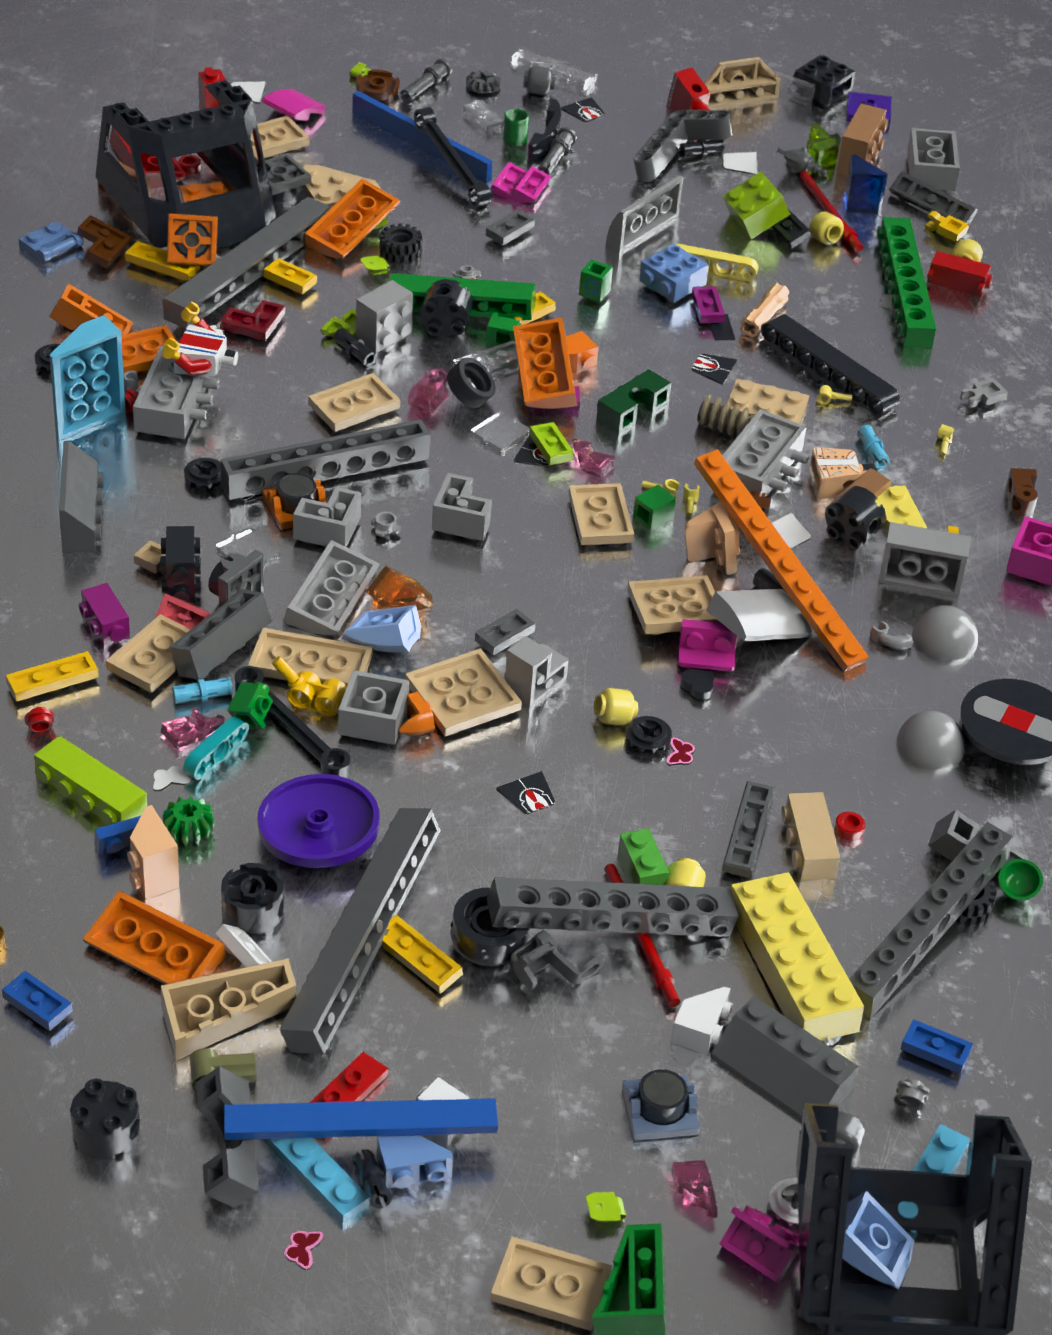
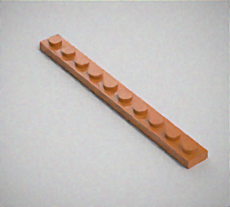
(781, 561)

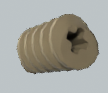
(722, 416)

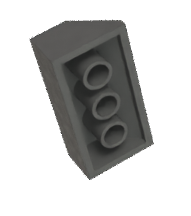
(80, 500)
(783, 1059)

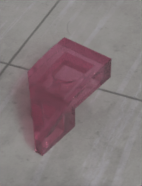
(590, 461)
(190, 729)
(695, 1185)

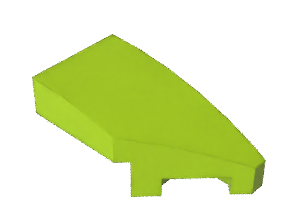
(348, 322)

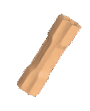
(772, 301)

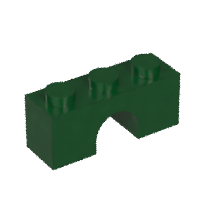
(620, 406)

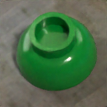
(1020, 880)

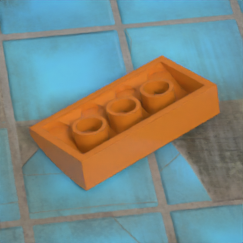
(350, 220)
(545, 364)
(154, 941)

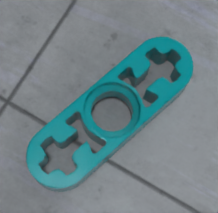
(215, 748)

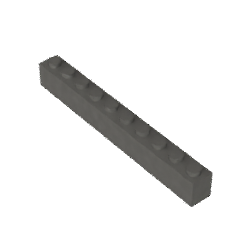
(244, 263)
(359, 932)

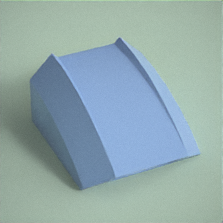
(386, 629)
(876, 1242)

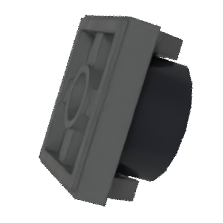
(285, 177)
(235, 574)

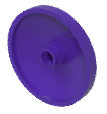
(318, 820)

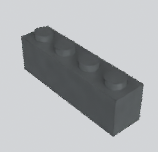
(220, 634)

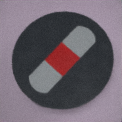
(1010, 722)

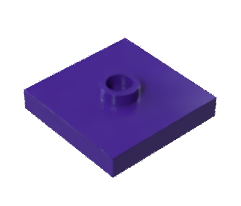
(879, 101)

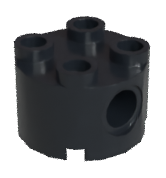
(446, 308)
(854, 517)
(253, 898)
(105, 1119)

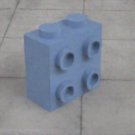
(673, 272)

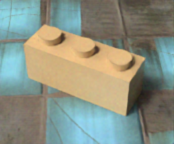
(811, 836)

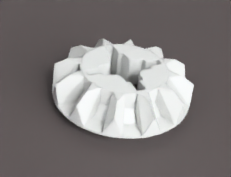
(781, 1199)

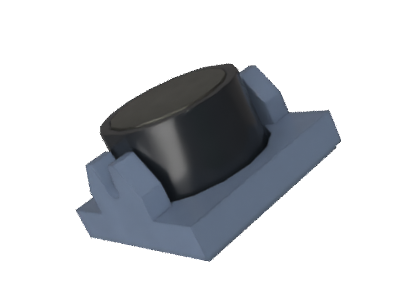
(658, 1104)

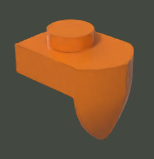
(419, 715)

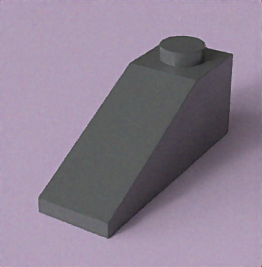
(955, 832)

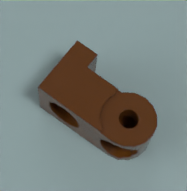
(1021, 490)

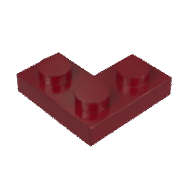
(255, 324)

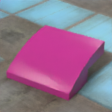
(293, 104)
(519, 184)

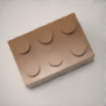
(862, 137)

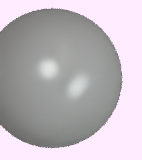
(946, 633)
(931, 740)

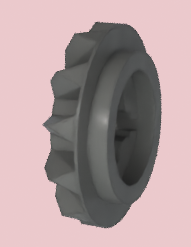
(483, 82)

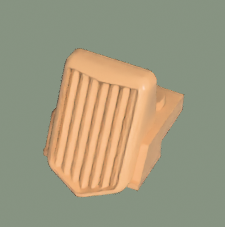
(713, 535)

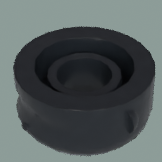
(470, 933)

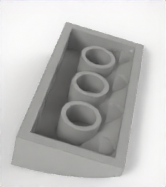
(645, 216)
(330, 590)
(759, 614)

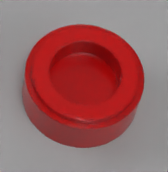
(190, 164)
(849, 826)

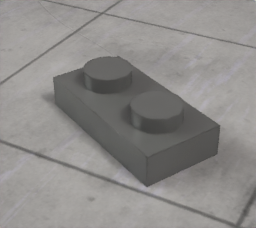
(510, 227)
(504, 632)

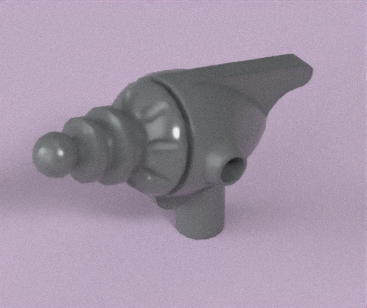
(802, 161)

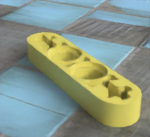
(713, 257)

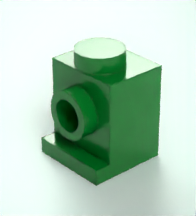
(500, 330)
(251, 704)

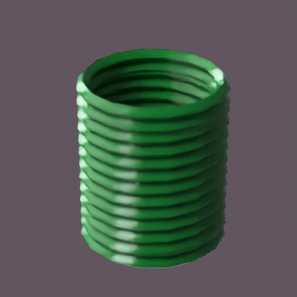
(515, 127)

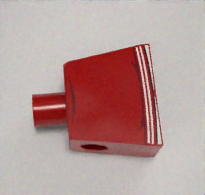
(688, 92)

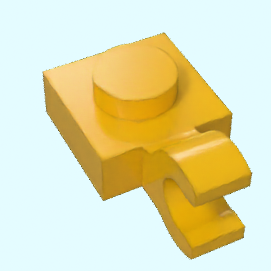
(948, 227)

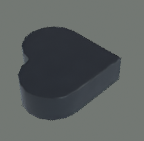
(698, 682)

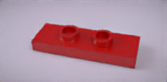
(354, 1081)

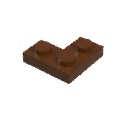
(107, 241)

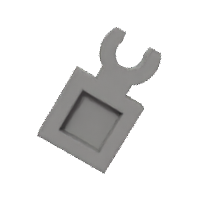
(986, 391)

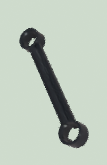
(478, 193)
(299, 729)

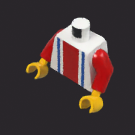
(200, 348)

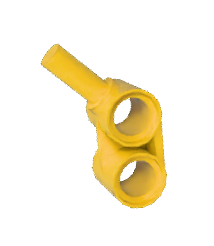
(308, 692)

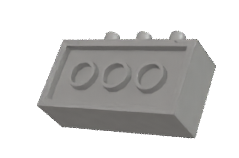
(170, 400)
(766, 452)

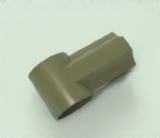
(206, 1060)

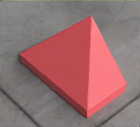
(182, 611)

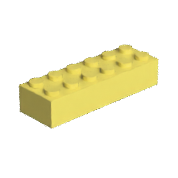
(796, 957)

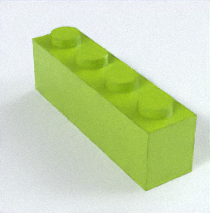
(89, 782)

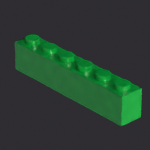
(489, 296)

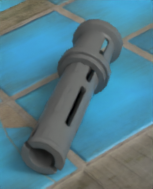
(430, 77)
(559, 147)

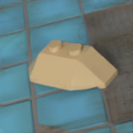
(741, 83)

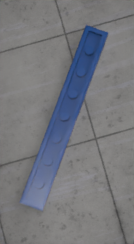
(405, 128)
(360, 1119)

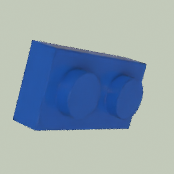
(114, 836)
(37, 1000)
(937, 1046)

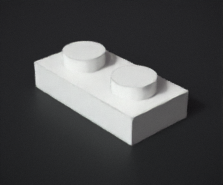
(241, 946)

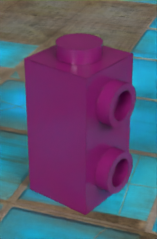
(105, 614)

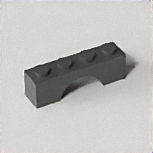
(233, 1172)

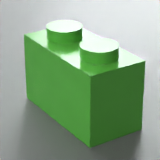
(641, 858)

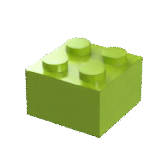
(756, 205)

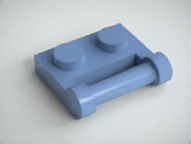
(49, 241)

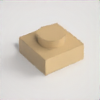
(149, 556)

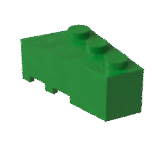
(636, 1288)

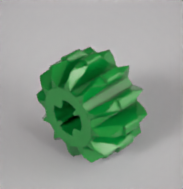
(188, 820)

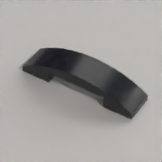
(540, 143)

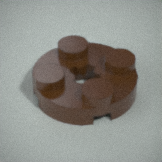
(378, 85)

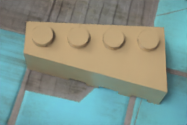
(224, 1003)

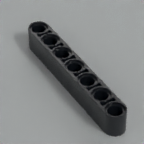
(830, 364)

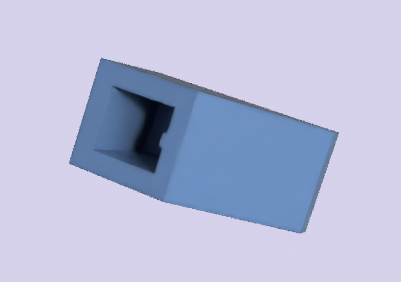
(412, 1160)

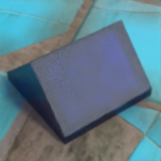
(864, 187)

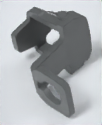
(543, 954)

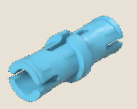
(873, 447)
(202, 690)

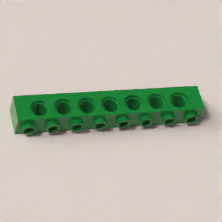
(906, 283)

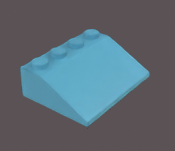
(87, 378)

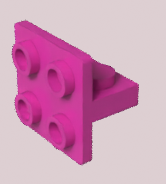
(706, 645)
(759, 1243)

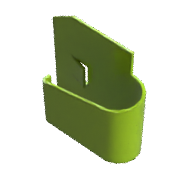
(358, 69)
(378, 267)
(611, 1209)

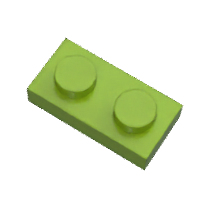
(551, 443)

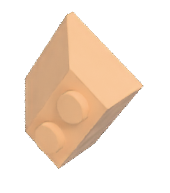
(153, 856)

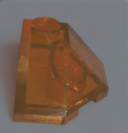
(397, 590)

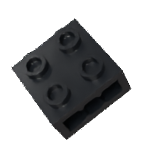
(830, 79)
(180, 563)

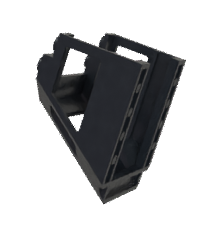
(219, 138)
(947, 1205)

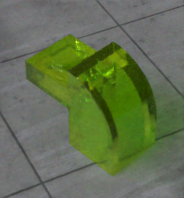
(823, 146)

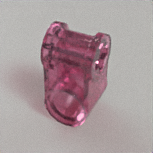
(429, 391)

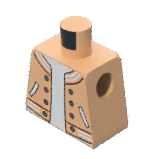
(835, 470)

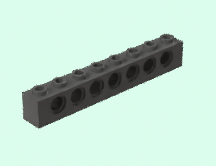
(326, 458)
(611, 907)
(930, 917)

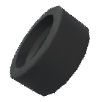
(463, 389)

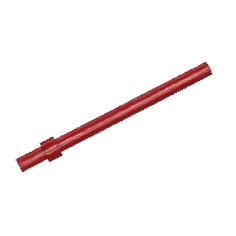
(849, 234)
(661, 976)

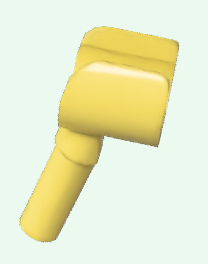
(826, 394)
(945, 434)
(670, 485)
(690, 496)

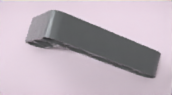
(677, 129)

